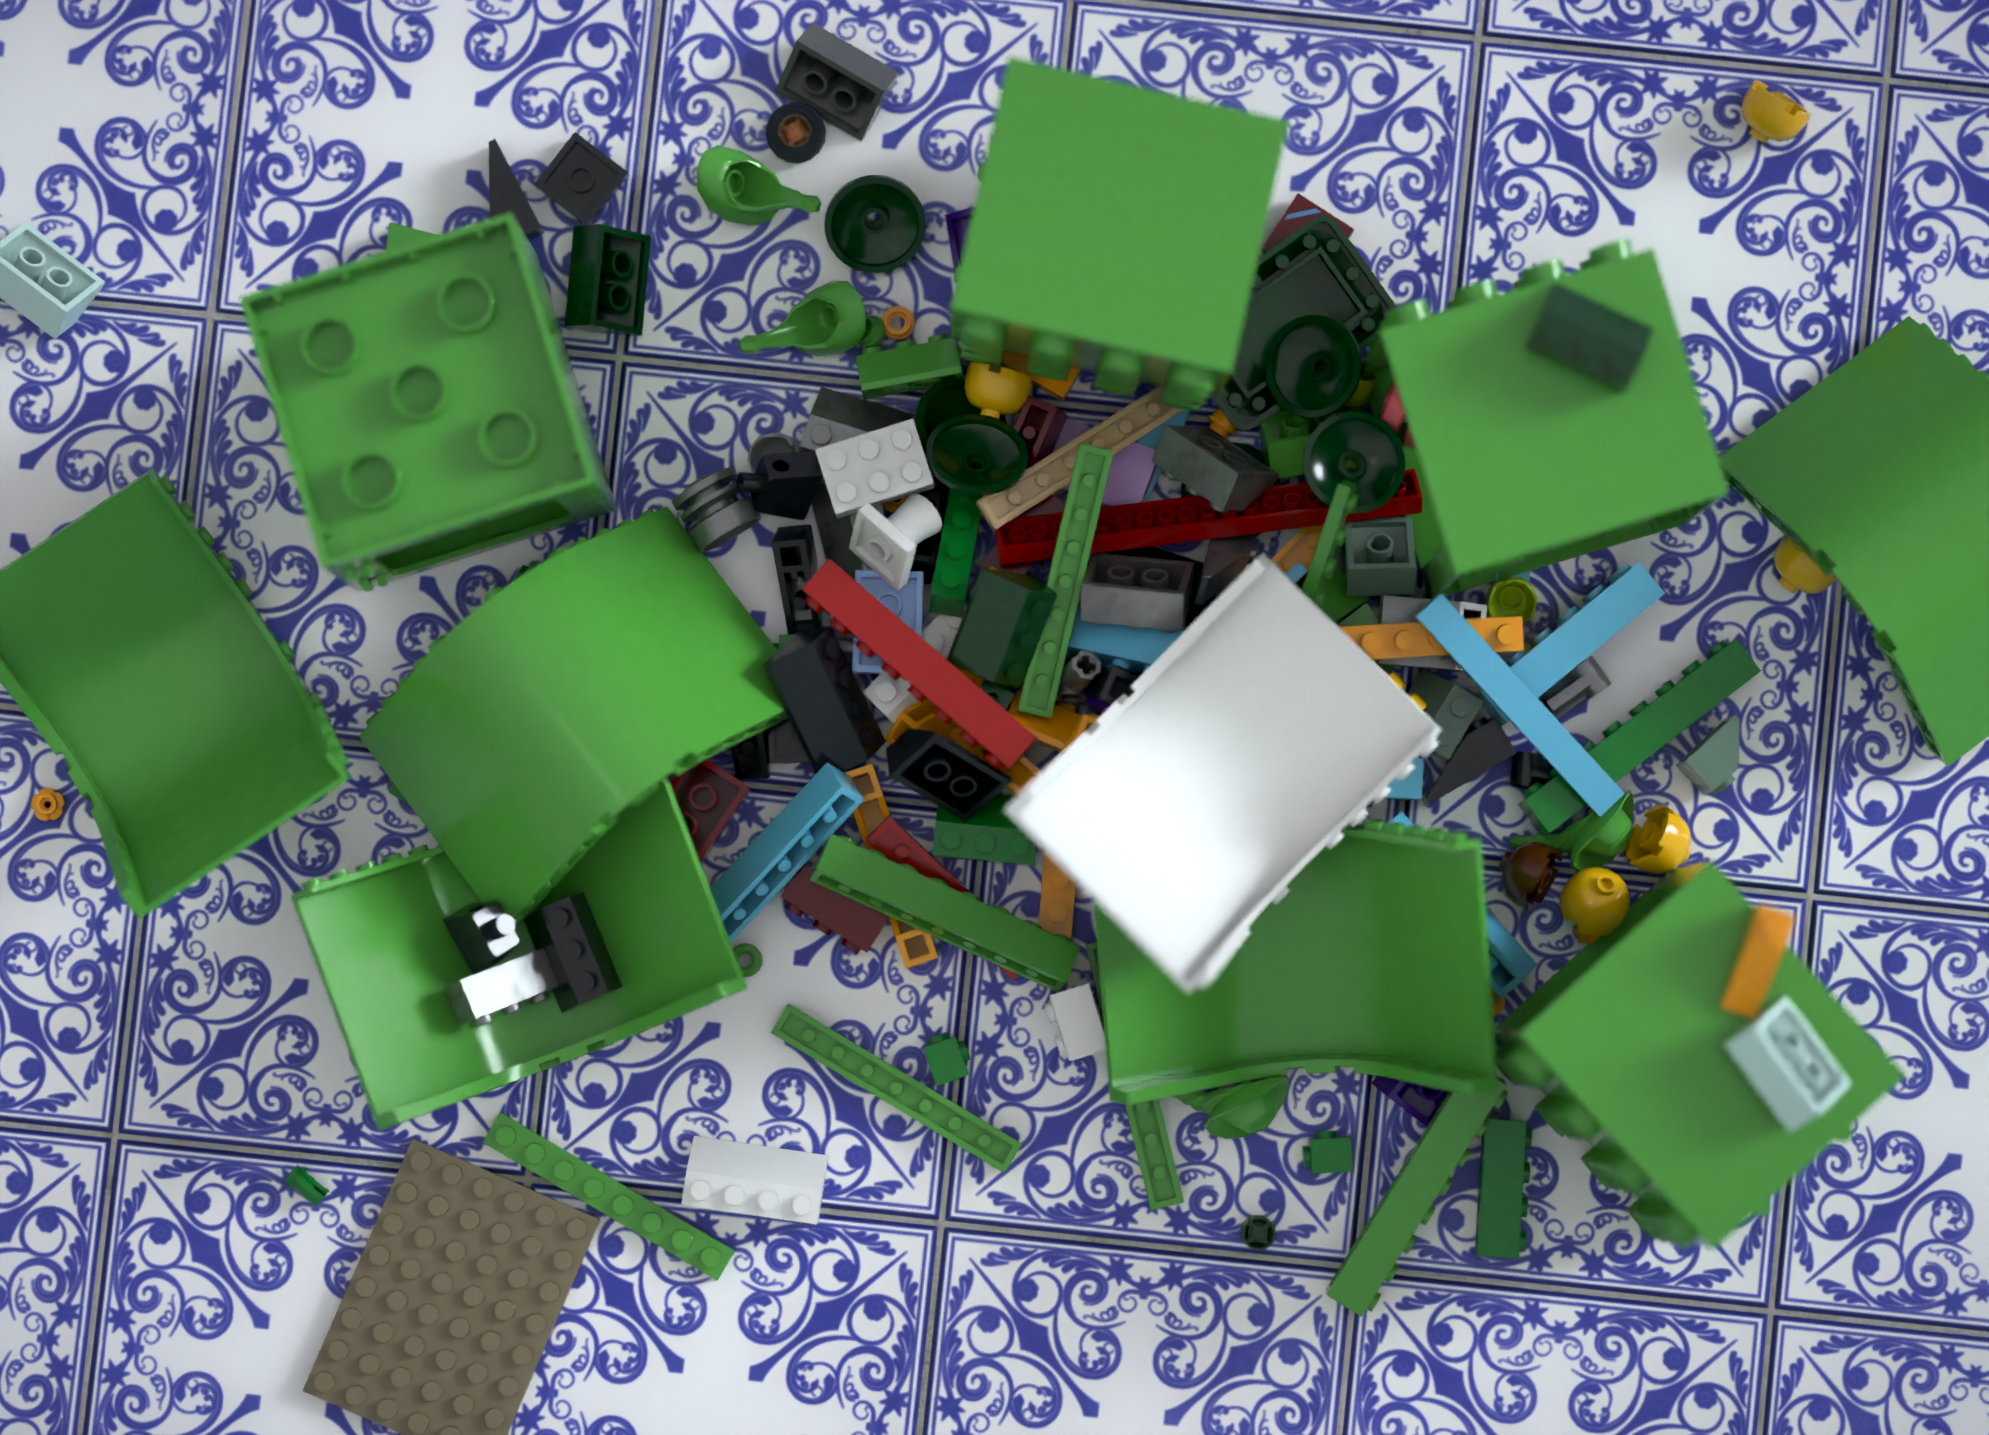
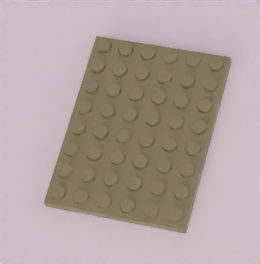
(451, 1300)

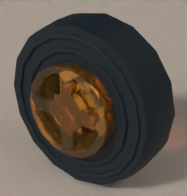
(798, 121)

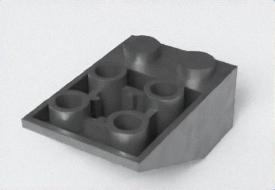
(1403, 609)

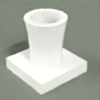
(892, 542)

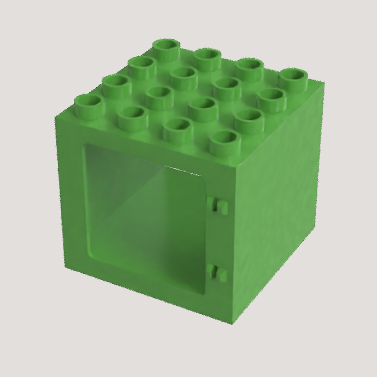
(1115, 233)
(428, 403)
(1527, 455)
(1641, 1069)

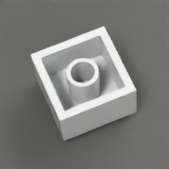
(1077, 1022)

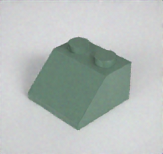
(1380, 557)
(1448, 707)
(1714, 758)

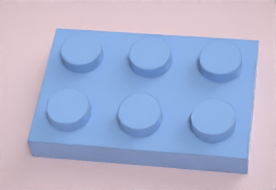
(904, 603)

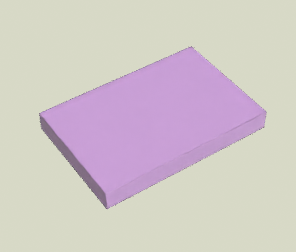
(1128, 473)

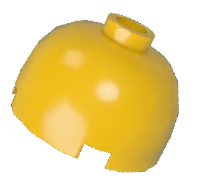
(1772, 114)
(996, 390)
(1799, 570)
(1660, 843)
(1595, 901)

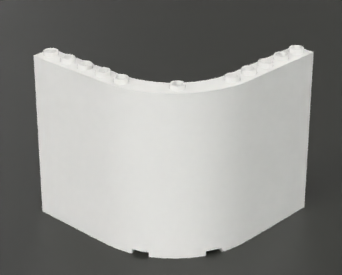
(1224, 772)

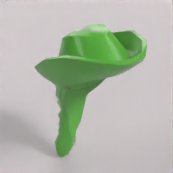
(745, 189)
(821, 324)
(1593, 838)
(1240, 1109)

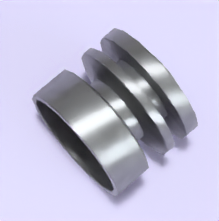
(715, 508)

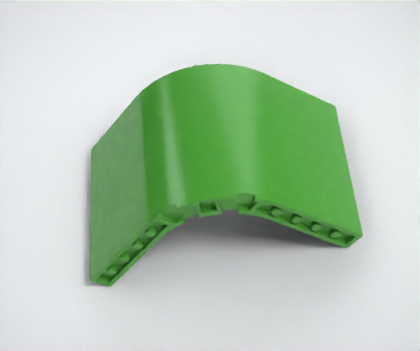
(1890, 494)
(161, 690)
(572, 704)
(392, 957)
(1357, 967)

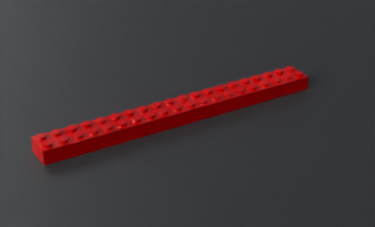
(1191, 520)

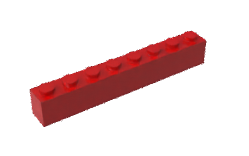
(919, 665)

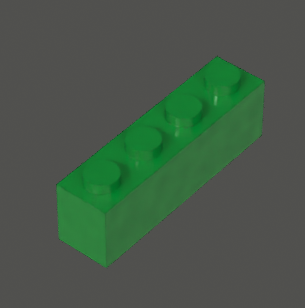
(955, 554)
(1501, 1189)

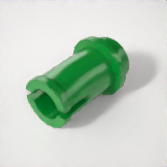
(306, 1185)

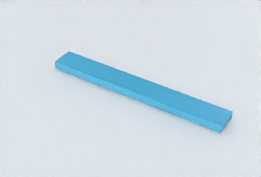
(1519, 704)

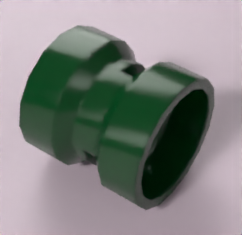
(1262, 1236)

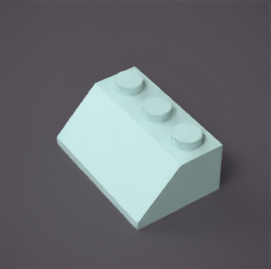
(44, 280)
(1788, 1065)

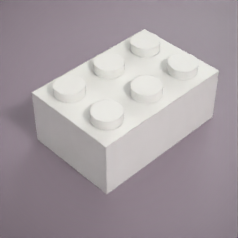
(875, 468)

